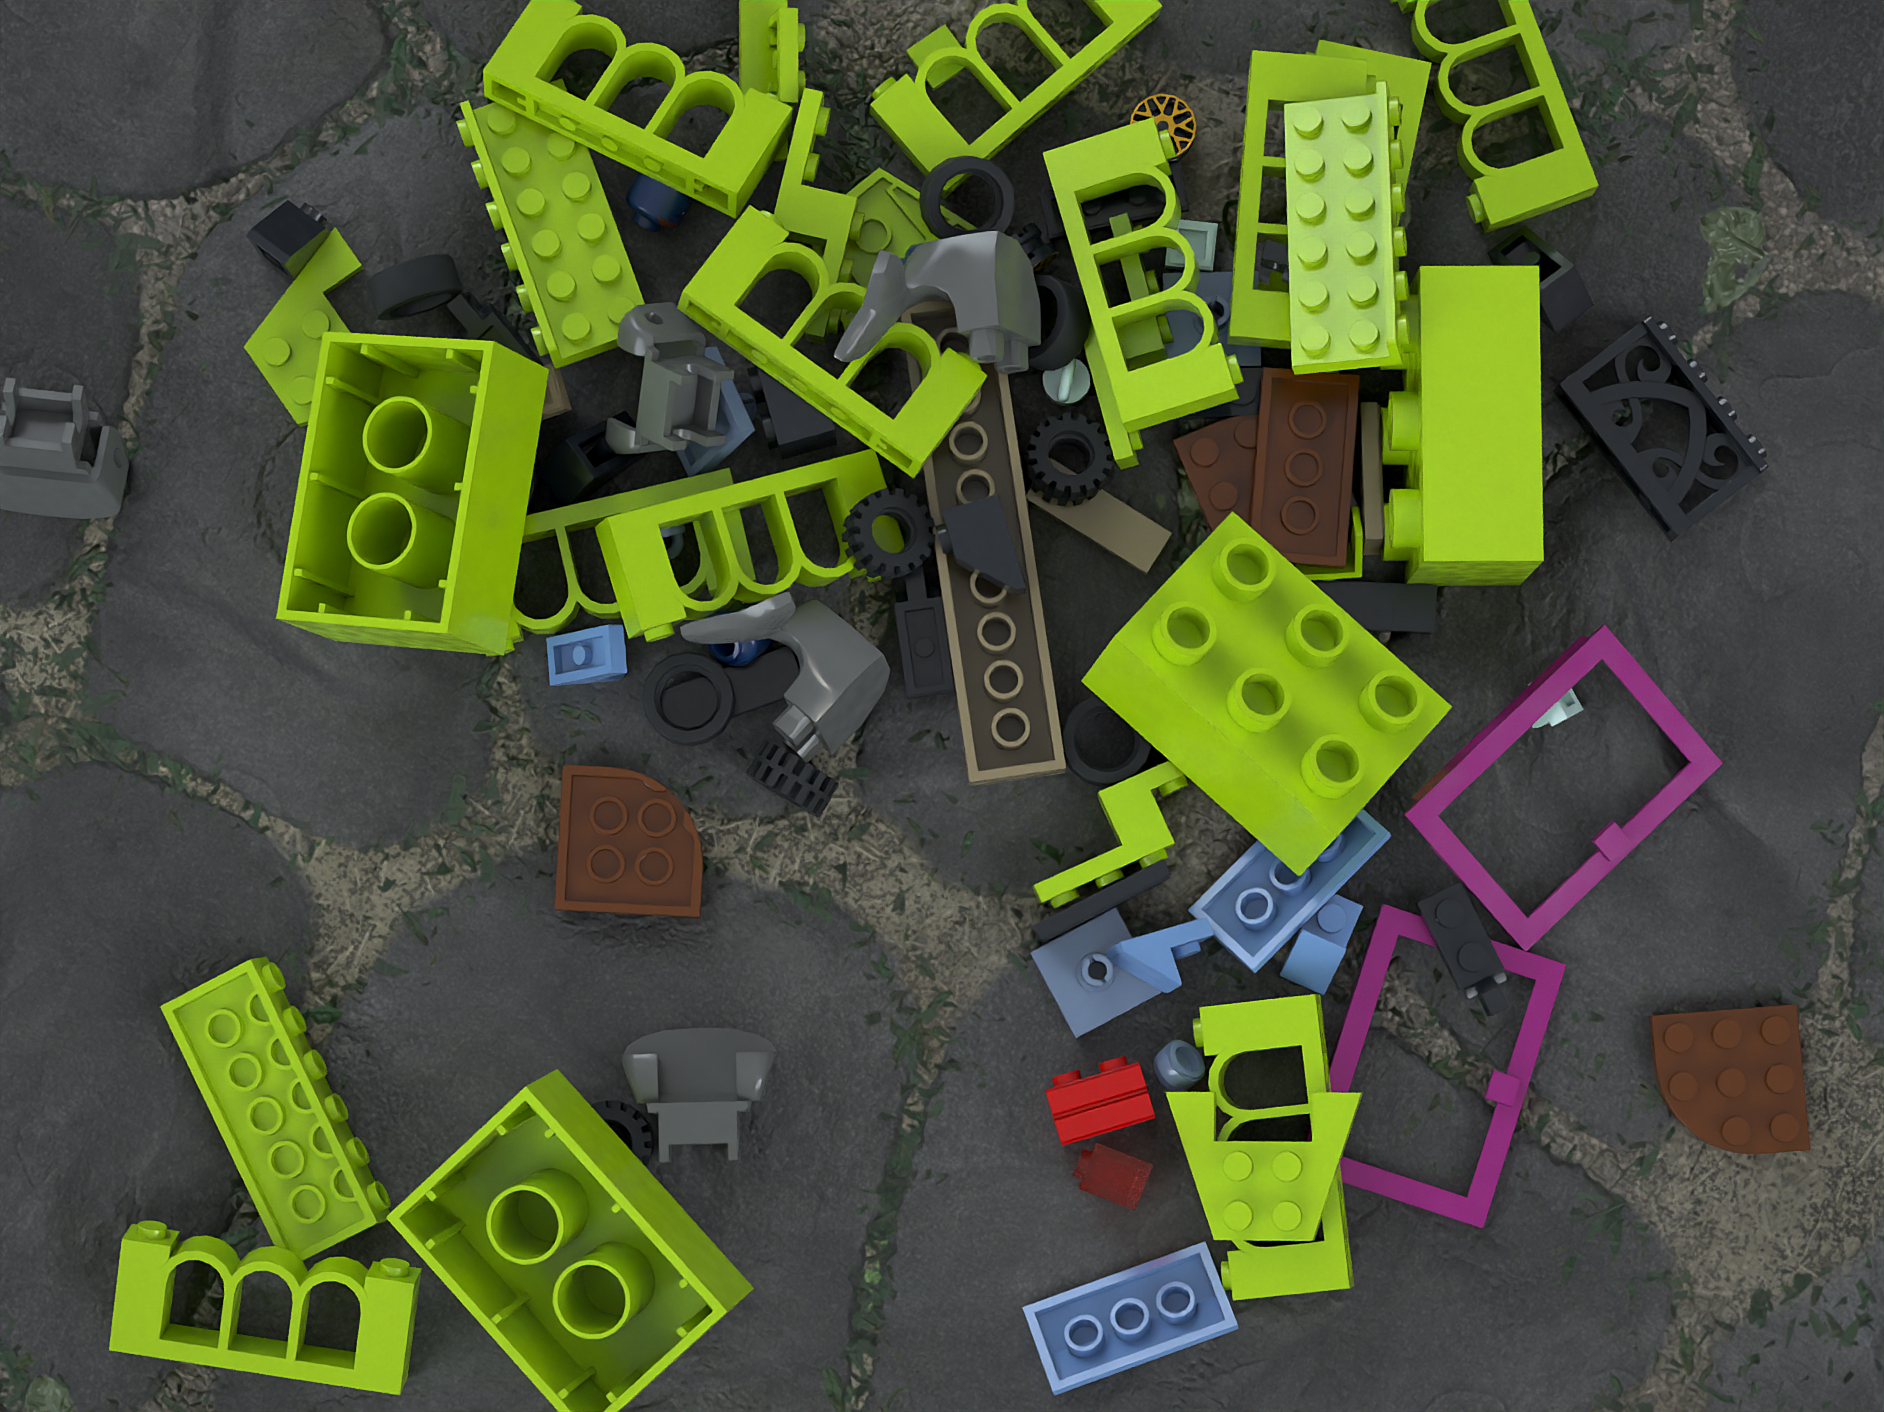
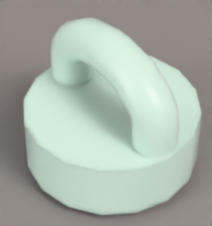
(1067, 384)

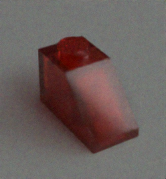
(1112, 1175)

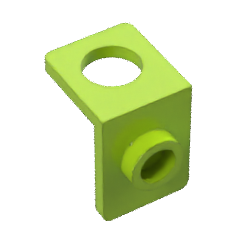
(1353, 556)

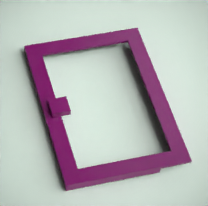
(1508, 726)
(1502, 1088)

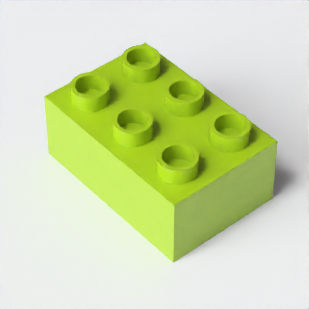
(1467, 429)
(413, 492)
(1265, 693)
(569, 1250)

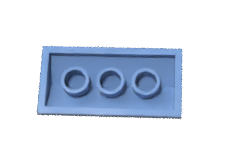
(1265, 903)
(1130, 1318)

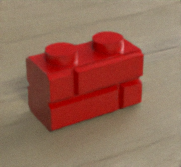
(1098, 1102)

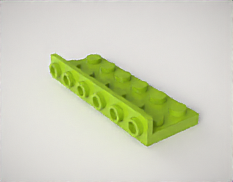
(555, 229)
(1345, 233)
(277, 1109)

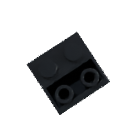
(790, 420)

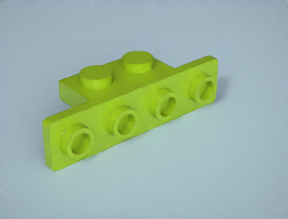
(769, 52)

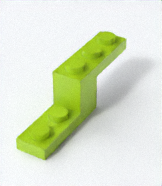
(817, 214)
(1142, 343)
(1138, 830)

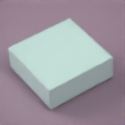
(1202, 241)

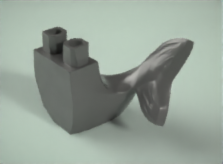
(981, 276)
(837, 676)

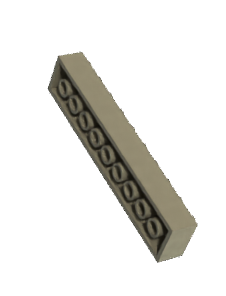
(992, 635)

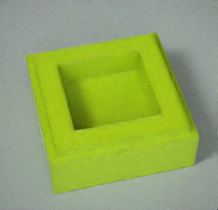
(938, 39)

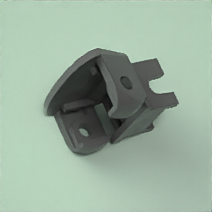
(677, 383)
(42, 453)
(699, 1083)

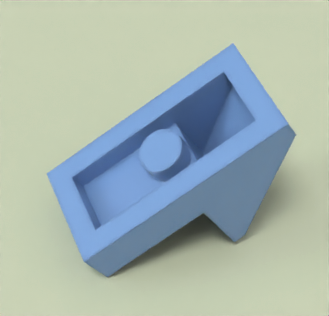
(587, 656)
(1321, 944)
(1154, 954)

